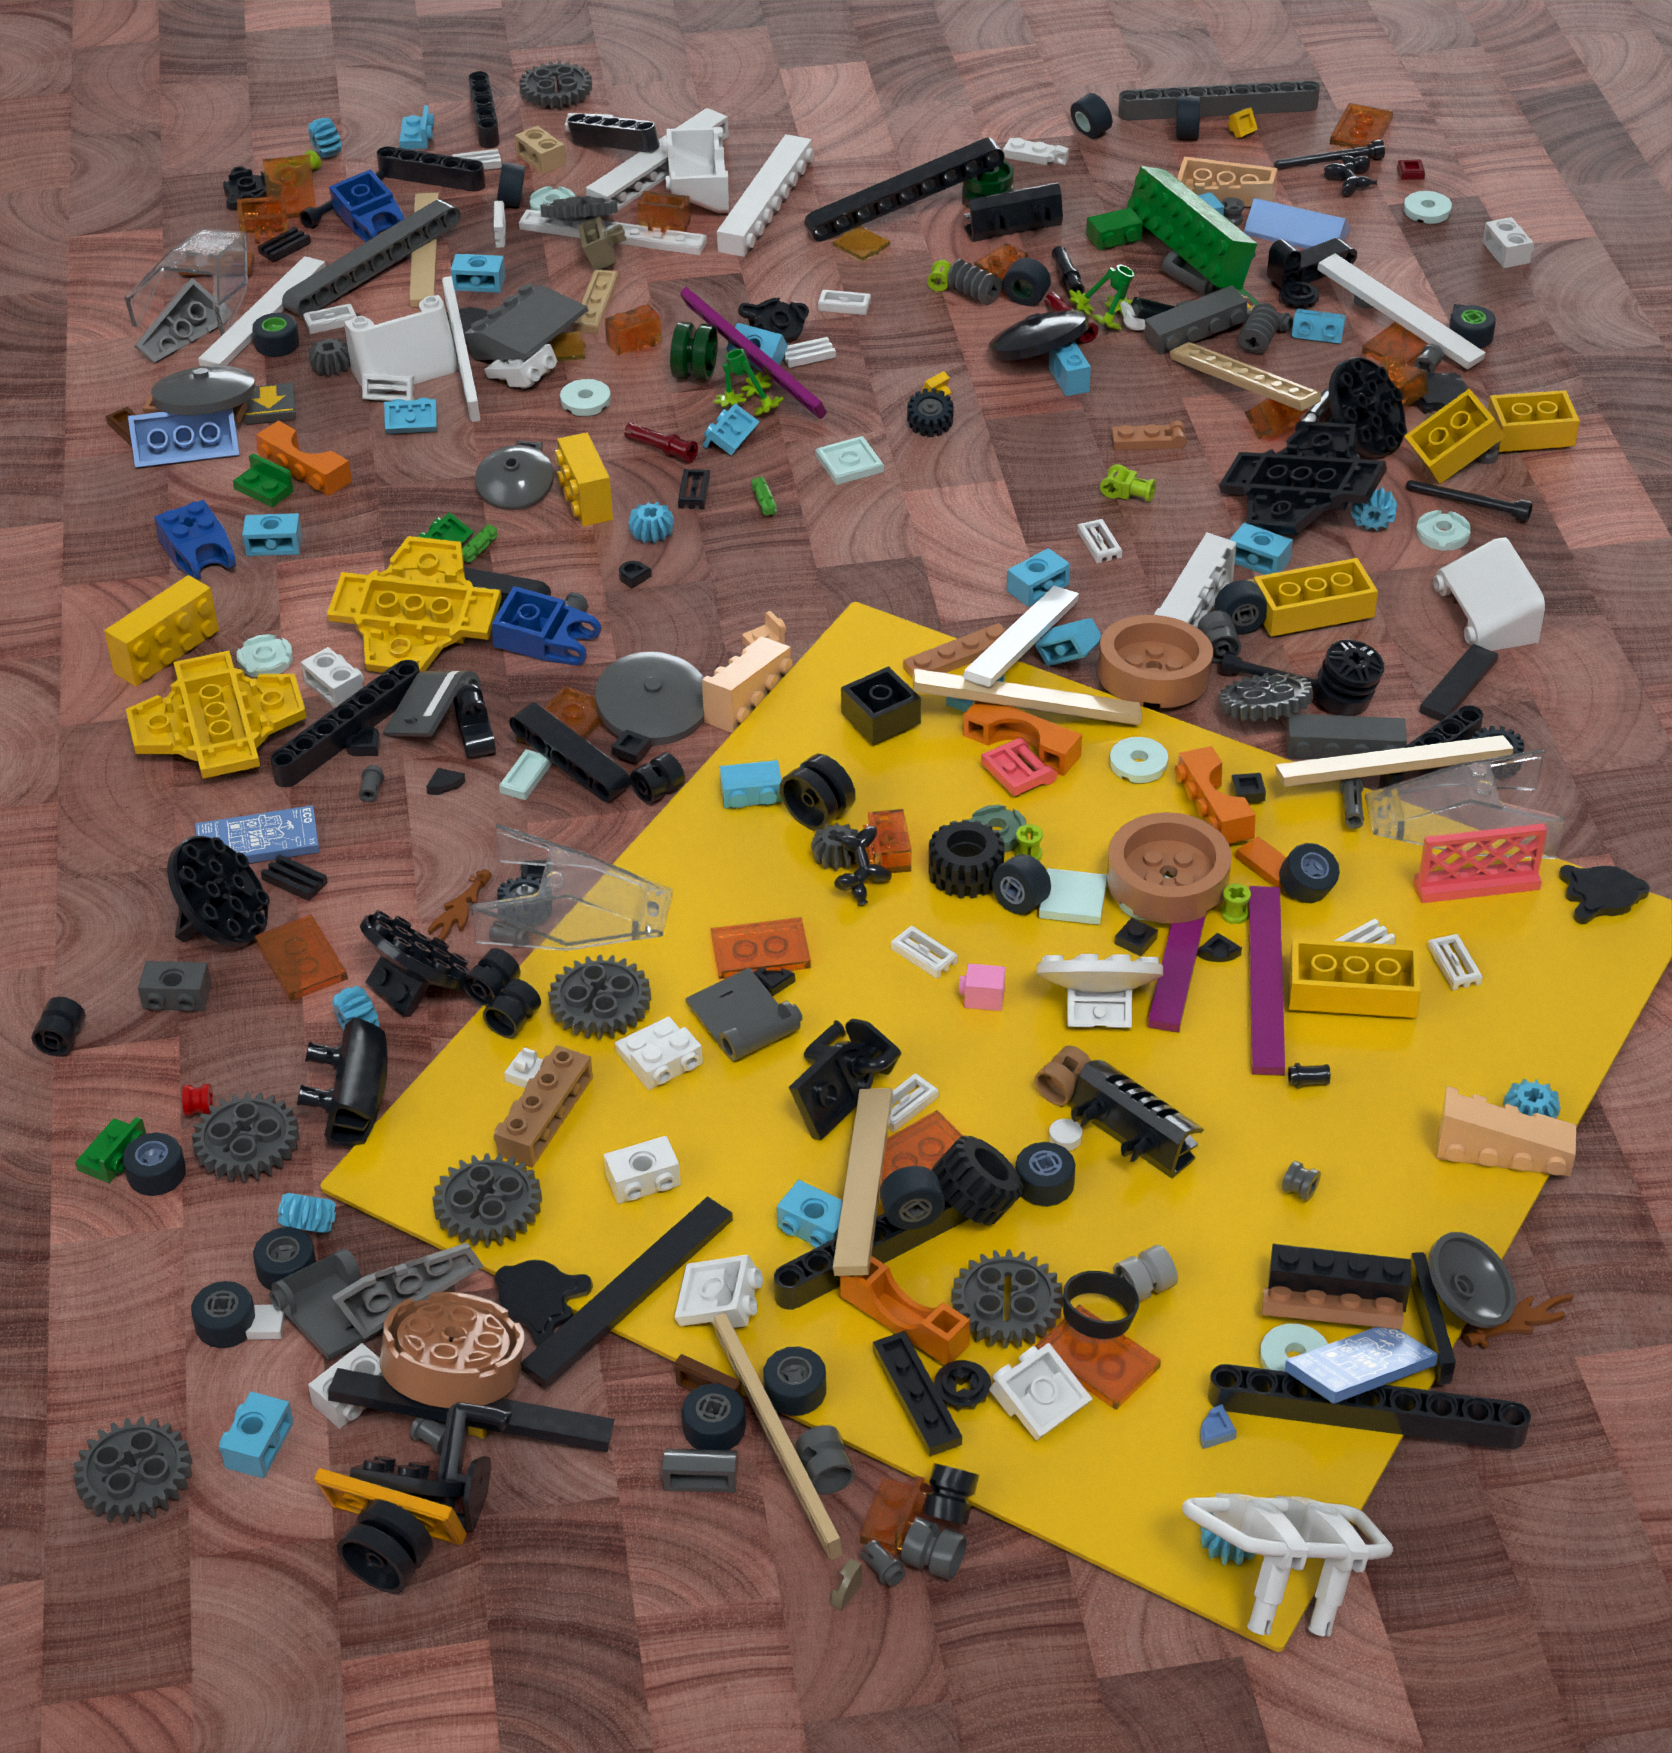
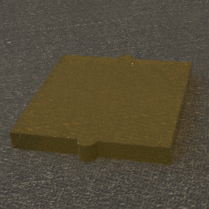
(861, 243)
(568, 346)

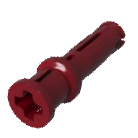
(1059, 304)
(670, 444)

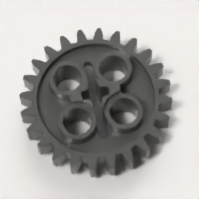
(539, 85)
(578, 208)
(1266, 696)
(599, 996)
(245, 1136)
(487, 1199)
(1034, 1298)
(132, 1469)

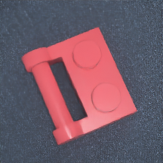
(1012, 771)

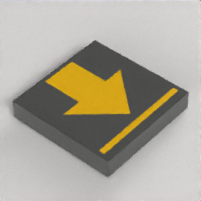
(271, 404)

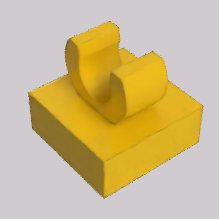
(1242, 122)
(939, 383)

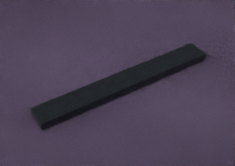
(626, 1292)
(526, 1419)

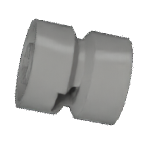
(1148, 1272)

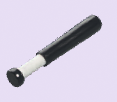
(1316, 410)

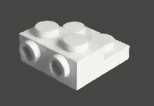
(523, 371)
(660, 1052)
(719, 1288)
(1039, 1390)

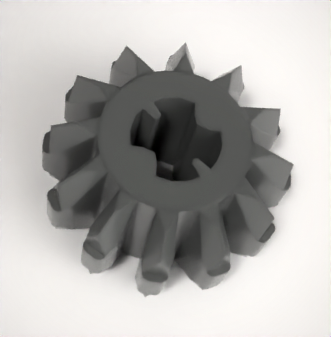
(329, 357)
(831, 852)

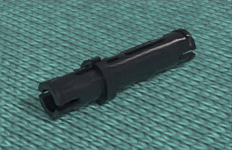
(1069, 275)

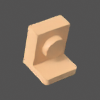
(773, 629)

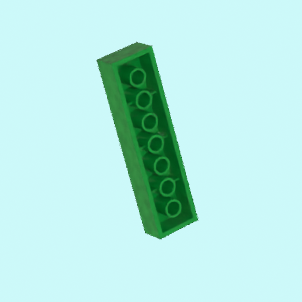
(1192, 227)

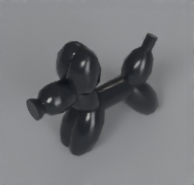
(1339, 171)
(866, 870)

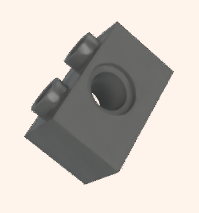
(174, 986)

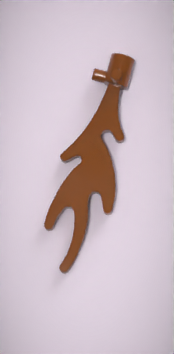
(457, 909)
(1520, 1320)

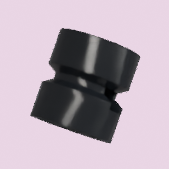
(657, 778)
(490, 976)
(512, 1008)
(58, 1026)
(950, 1494)

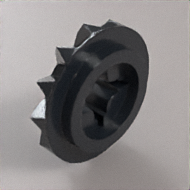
(1290, 295)
(958, 1373)

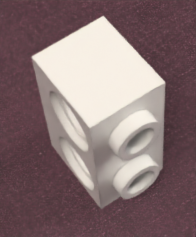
(1508, 242)
(331, 676)
(360, 1360)

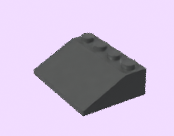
(522, 324)

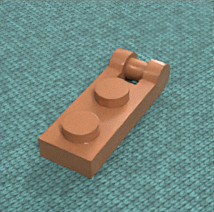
(1149, 436)

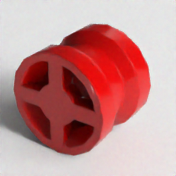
(197, 1099)

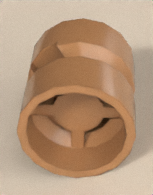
(1059, 1077)

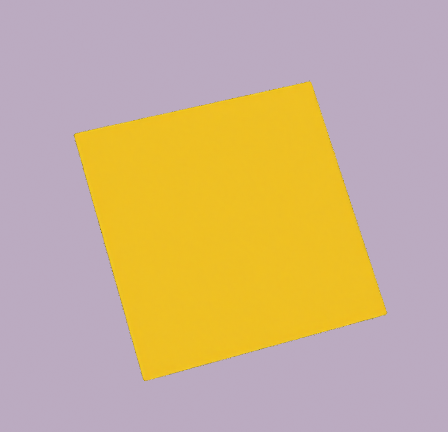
(1105, 1479)

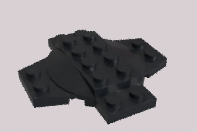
(1303, 479)

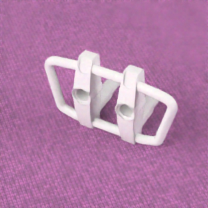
(1286, 1535)

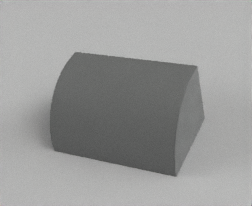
(700, 1470)

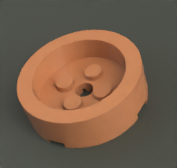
(1142, 644)
(1171, 843)
(472, 1369)

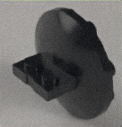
(1367, 397)
(216, 892)
(409, 962)

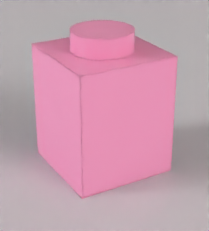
(983, 987)

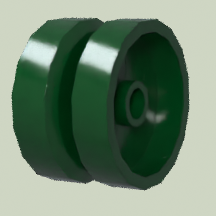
(991, 182)
(693, 351)

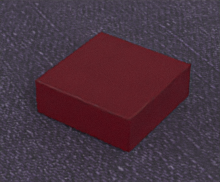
(1411, 169)

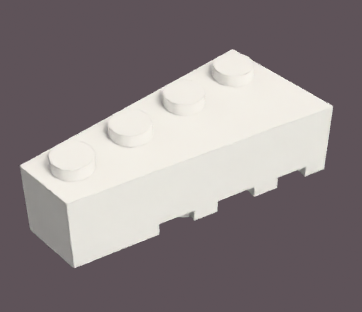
(1201, 580)

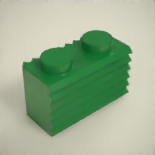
(1114, 228)

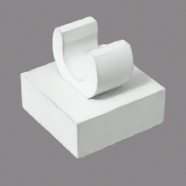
(523, 1068)

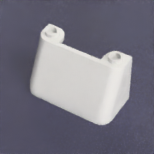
(697, 166)
(404, 346)
(1496, 596)

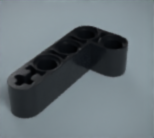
(1291, 265)

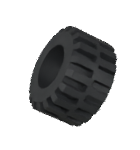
(965, 858)
(978, 1180)

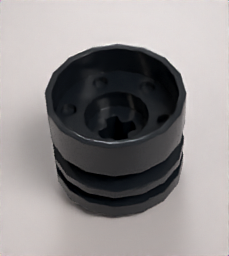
(1348, 677)

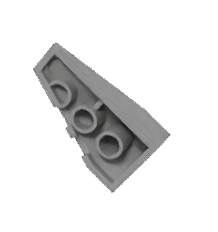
(182, 321)
(376, 1294)

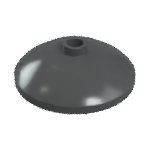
(514, 477)
(1471, 1280)

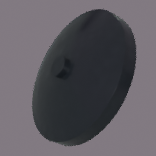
(1038, 334)

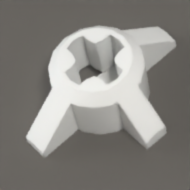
(1130, 318)

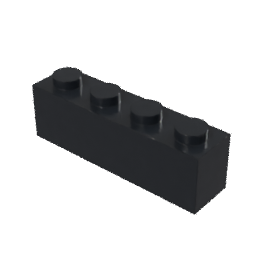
(1340, 1273)

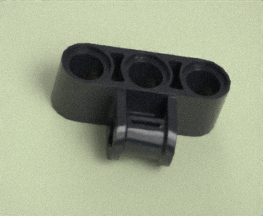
(474, 722)

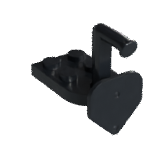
(839, 1071)
(449, 1480)

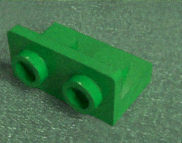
(265, 481)
(449, 529)
(105, 1154)

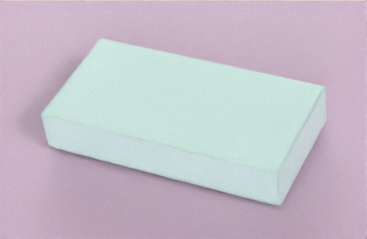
(525, 775)

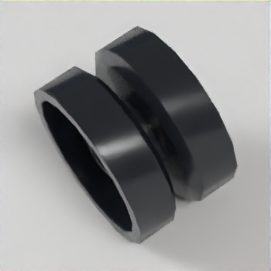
(817, 791)
(385, 1546)

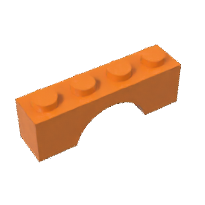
(322, 471)
(996, 722)
(1201, 775)
(936, 1330)

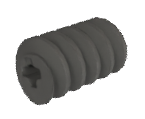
(974, 282)
(1259, 328)

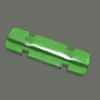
(764, 496)
(479, 543)

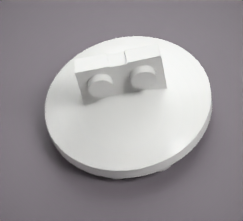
(1099, 989)

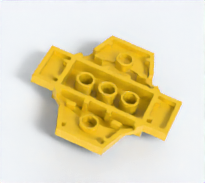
(414, 604)
(216, 714)

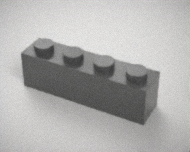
(1196, 319)
(1336, 735)

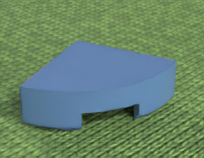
(1216, 1428)

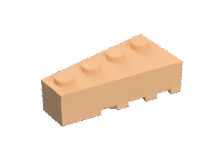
(1228, 179)
(744, 683)
(1503, 1136)

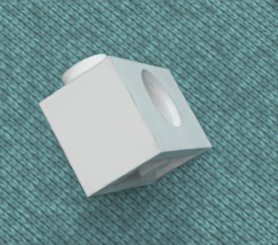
(642, 1169)

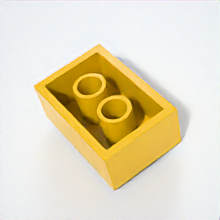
(1535, 420)
(1454, 436)
(584, 479)

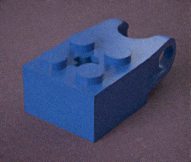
(365, 204)
(194, 538)
(542, 627)

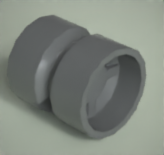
(1221, 632)
(825, 1459)
(932, 1548)

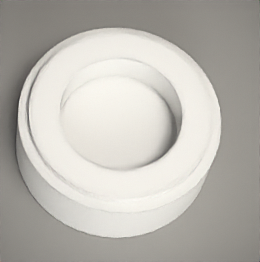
(1066, 1133)

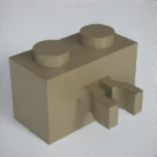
(599, 242)

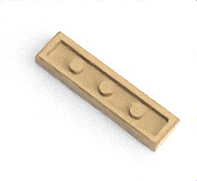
(597, 301)

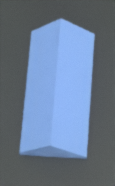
(1293, 224)
(176, 438)

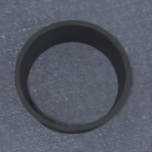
(1104, 1284)

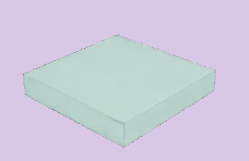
(849, 460)
(1074, 896)

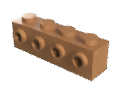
(543, 1105)

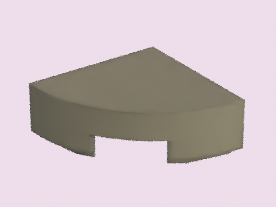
(851, 1583)

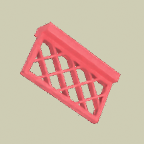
(1482, 878)

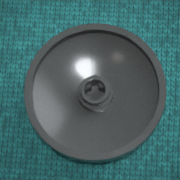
(203, 390)
(651, 697)

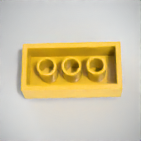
(1317, 596)
(161, 630)
(1354, 978)

